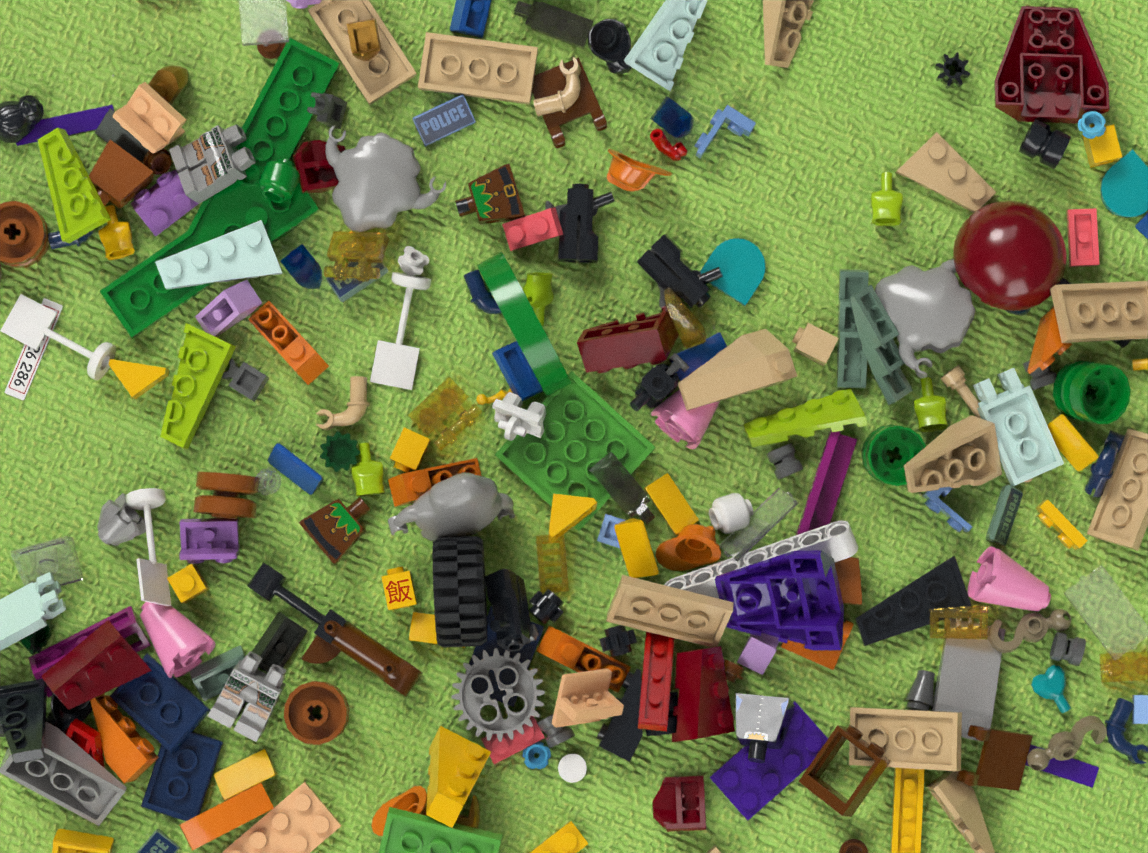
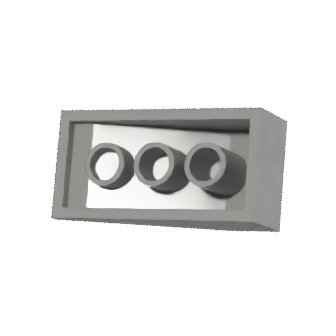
(968, 679)
(67, 777)

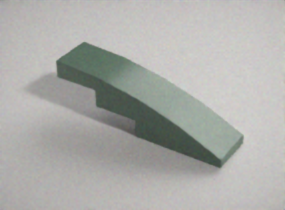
(881, 351)
(850, 353)

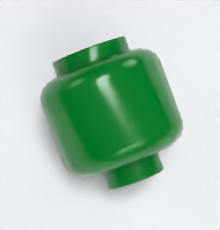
(279, 180)

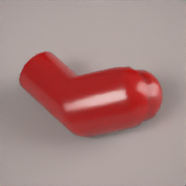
(664, 146)

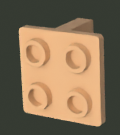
(150, 119)
(585, 699)

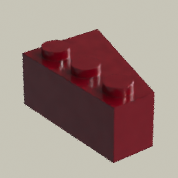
(629, 343)
(95, 667)
(703, 695)

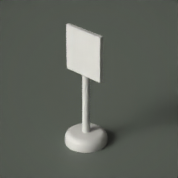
(31, 322)
(396, 362)
(151, 574)

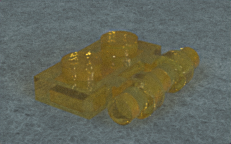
(356, 247)
(438, 407)

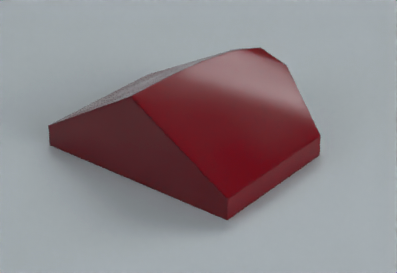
(313, 167)
(681, 804)

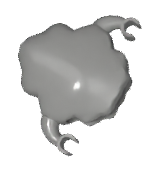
(376, 181)
(926, 310)
(455, 508)

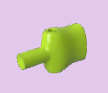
(886, 203)
(539, 292)
(930, 409)
(367, 473)

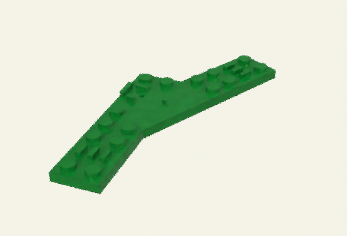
(271, 134)

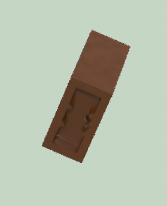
(813, 782)

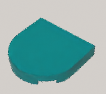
(1126, 187)
(741, 268)

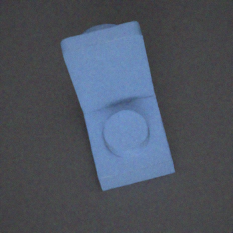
(737, 123)
(937, 505)

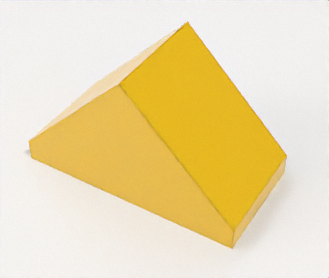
(138, 377)
(568, 512)

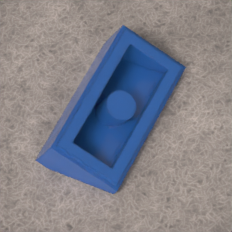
(470, 17)
(700, 354)
(295, 469)

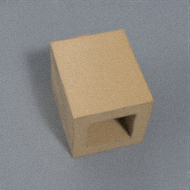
(814, 343)

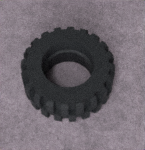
(459, 591)

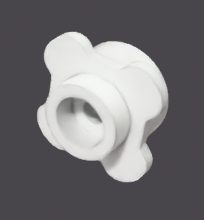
(412, 261)

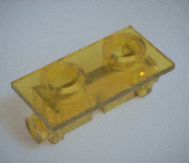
(1128, 667)

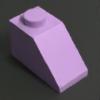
(228, 308)

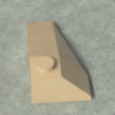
(782, 29)
(742, 367)
(957, 457)
(963, 809)

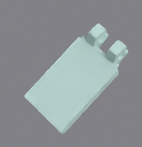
(1020, 427)
(28, 609)

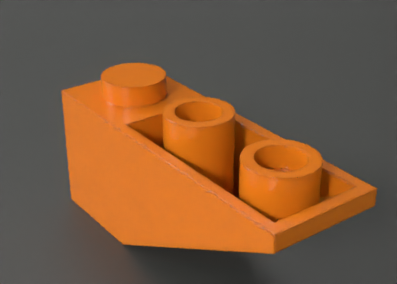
(288, 342)
(1046, 343)
(411, 485)
(581, 656)
(122, 745)

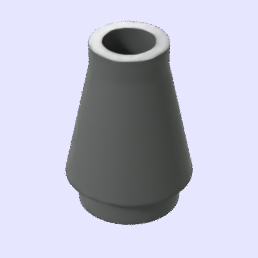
(921, 693)

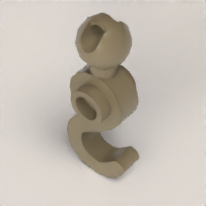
(1030, 628)
(1066, 744)

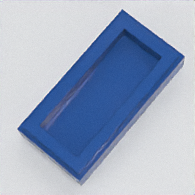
(517, 371)

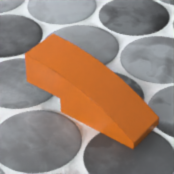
(226, 816)

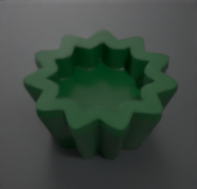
(339, 451)
(38, 639)

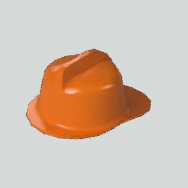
(631, 174)
(690, 549)
(412, 800)

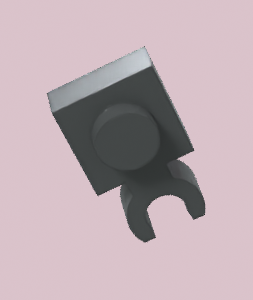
(329, 109)
(245, 379)

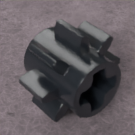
(959, 68)
(546, 606)
(618, 640)

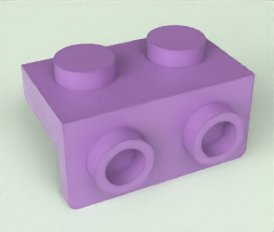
(163, 203)
(209, 540)

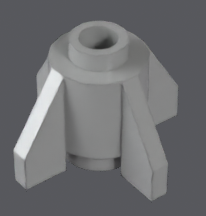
(119, 522)

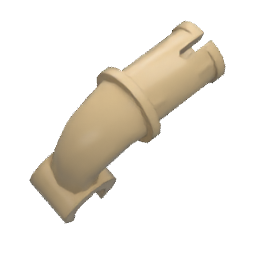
(564, 98)
(356, 406)

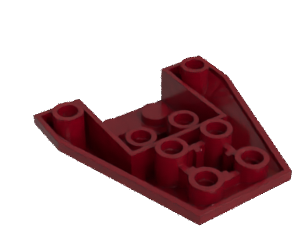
(1050, 69)

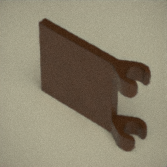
(549, 84)
(1001, 758)

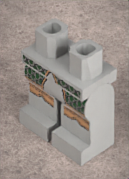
(212, 162)
(249, 686)

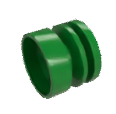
(1091, 391)
(885, 438)

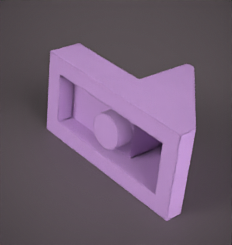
(758, 652)

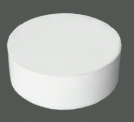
(572, 768)

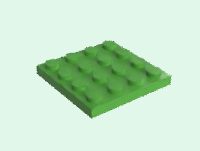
(575, 437)
(422, 834)

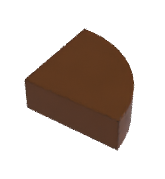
(320, 651)

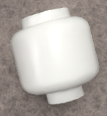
(730, 513)

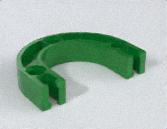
(524, 323)

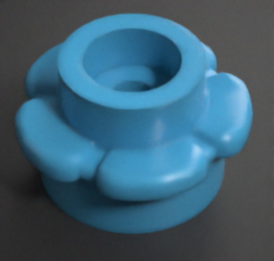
(531, 761)

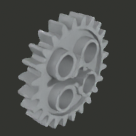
(523, 686)

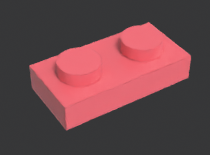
(532, 229)
(1082, 237)
(509, 747)

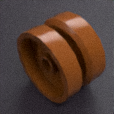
(33, 239)
(226, 495)
(299, 714)

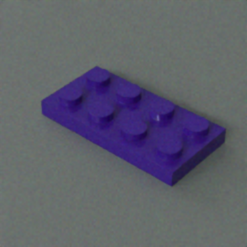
(755, 784)

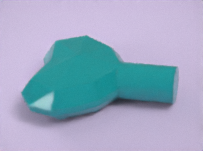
(1051, 686)

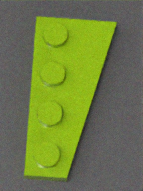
(71, 189)
(197, 378)
(816, 414)

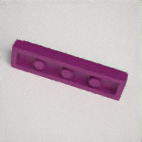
(827, 482)
(124, 621)

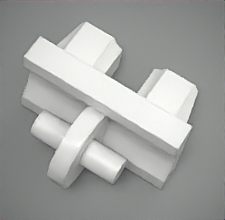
(518, 420)

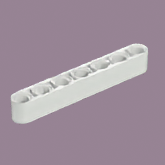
(834, 539)

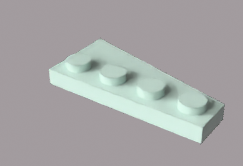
(664, 40)
(226, 258)

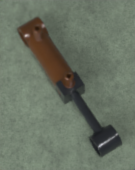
(341, 634)

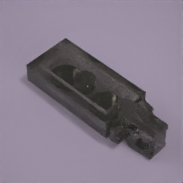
(555, 22)
(622, 487)

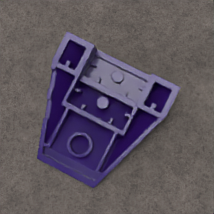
(787, 598)

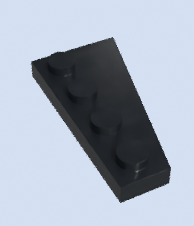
(912, 604)
(24, 719)

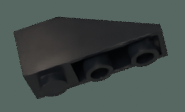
(622, 733)

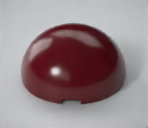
(1010, 255)

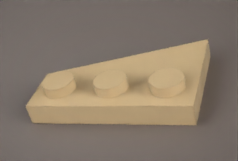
(948, 174)

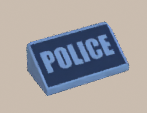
(443, 120)

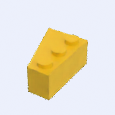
(453, 773)

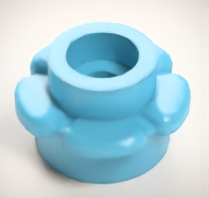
(1095, 118)

